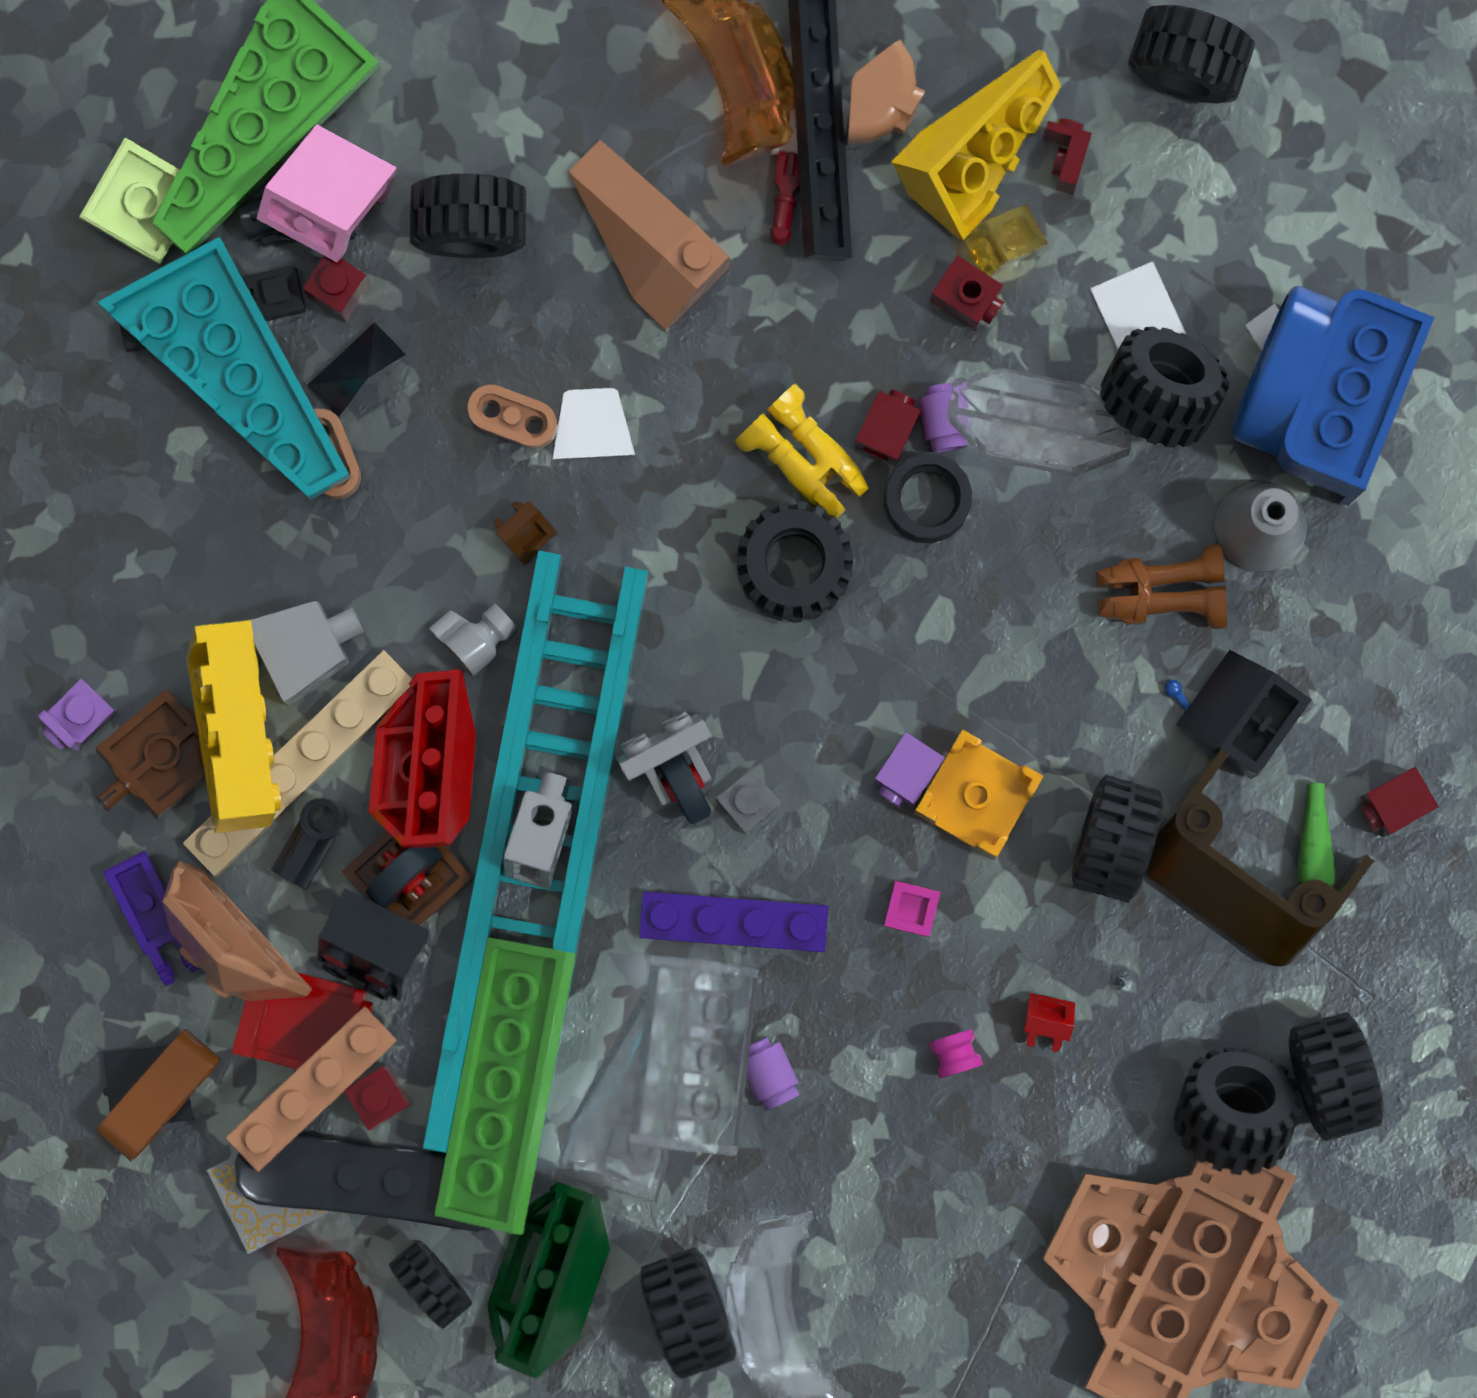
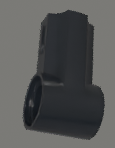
(308, 846)

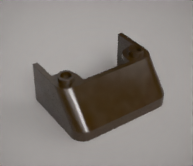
(1231, 897)

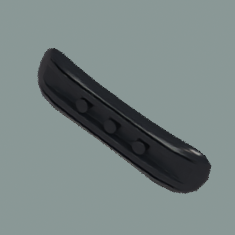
(350, 1179)

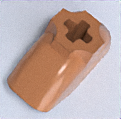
(883, 96)

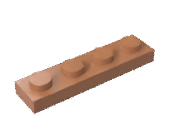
(311, 1089)

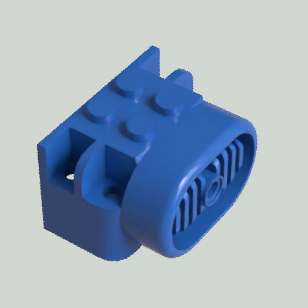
(1331, 385)

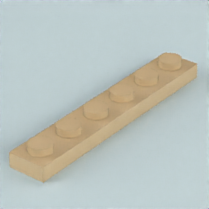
(312, 753)

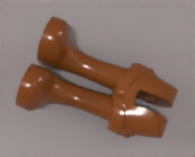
(1143, 602)

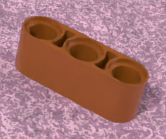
(158, 1095)

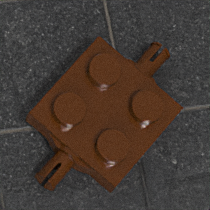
(154, 756)

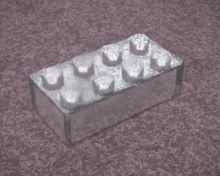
(693, 1055)

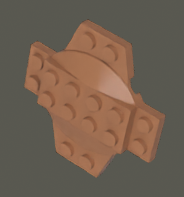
(1190, 1282)

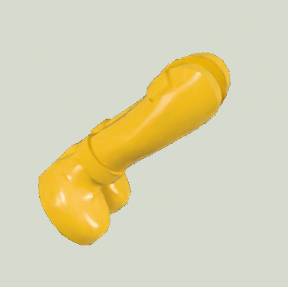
(801, 474)

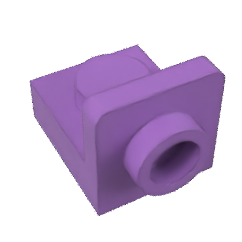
(76, 717)

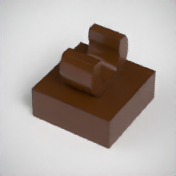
(525, 531)

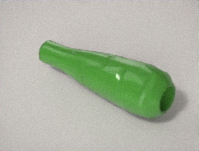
(1316, 848)

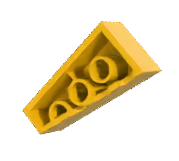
(232, 726)

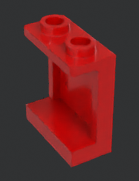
(296, 1027)

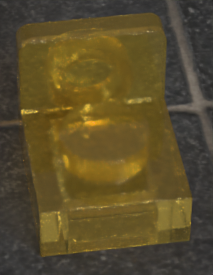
(1005, 240)

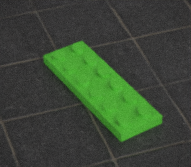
(505, 1085)

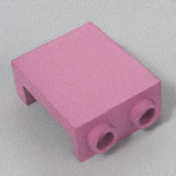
(325, 192)

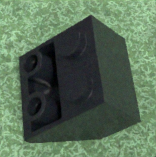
(1243, 713)
(371, 946)

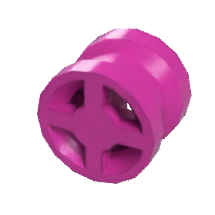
(955, 1053)

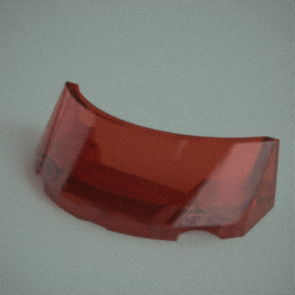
(336, 1324)

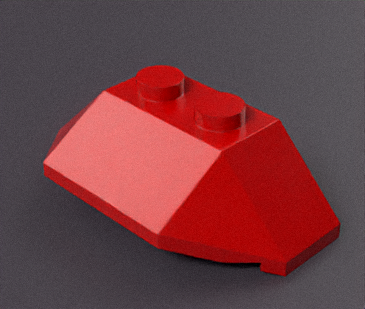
(425, 762)

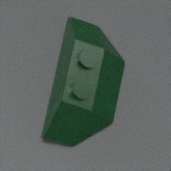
(548, 1280)

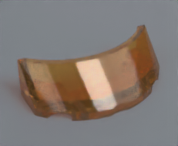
(749, 71)

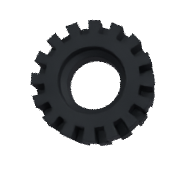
(430, 1284)

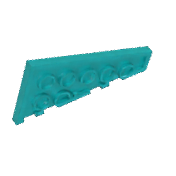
(216, 341)

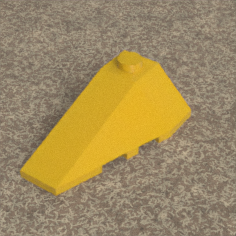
(966, 152)

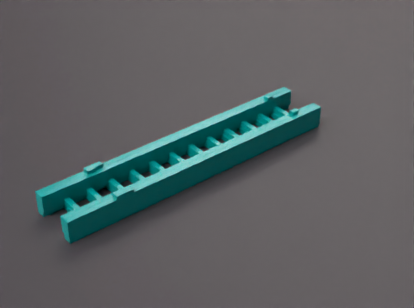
(508, 781)

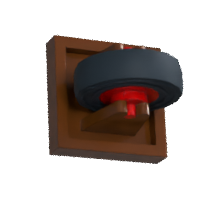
(407, 880)

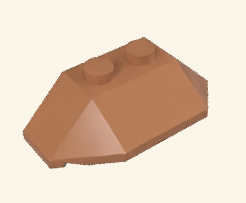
(225, 941)

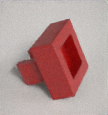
(1049, 1018)

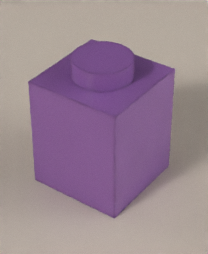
(907, 771)

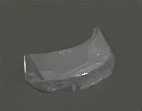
(763, 1314)

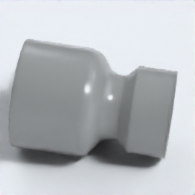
(473, 643)

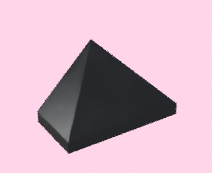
(357, 370)

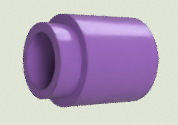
(936, 427)
(770, 1074)

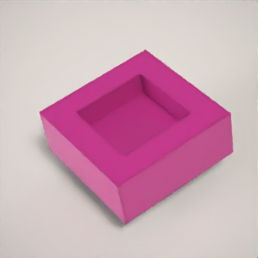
(912, 909)

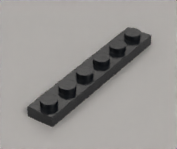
(820, 129)

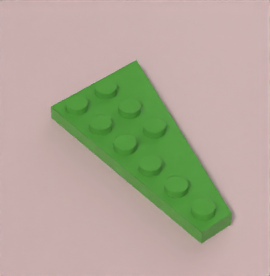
(277, 90)

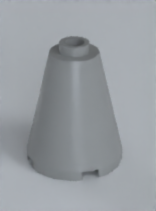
(1260, 526)

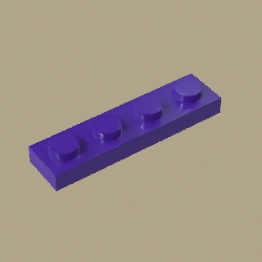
(733, 922)

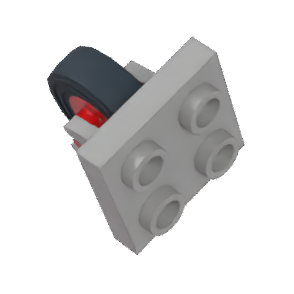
(681, 781)

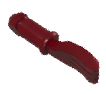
(787, 183)

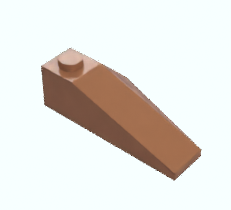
(652, 242)

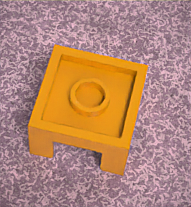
(977, 795)

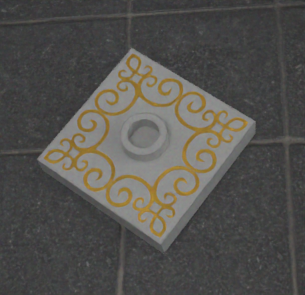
(256, 1223)

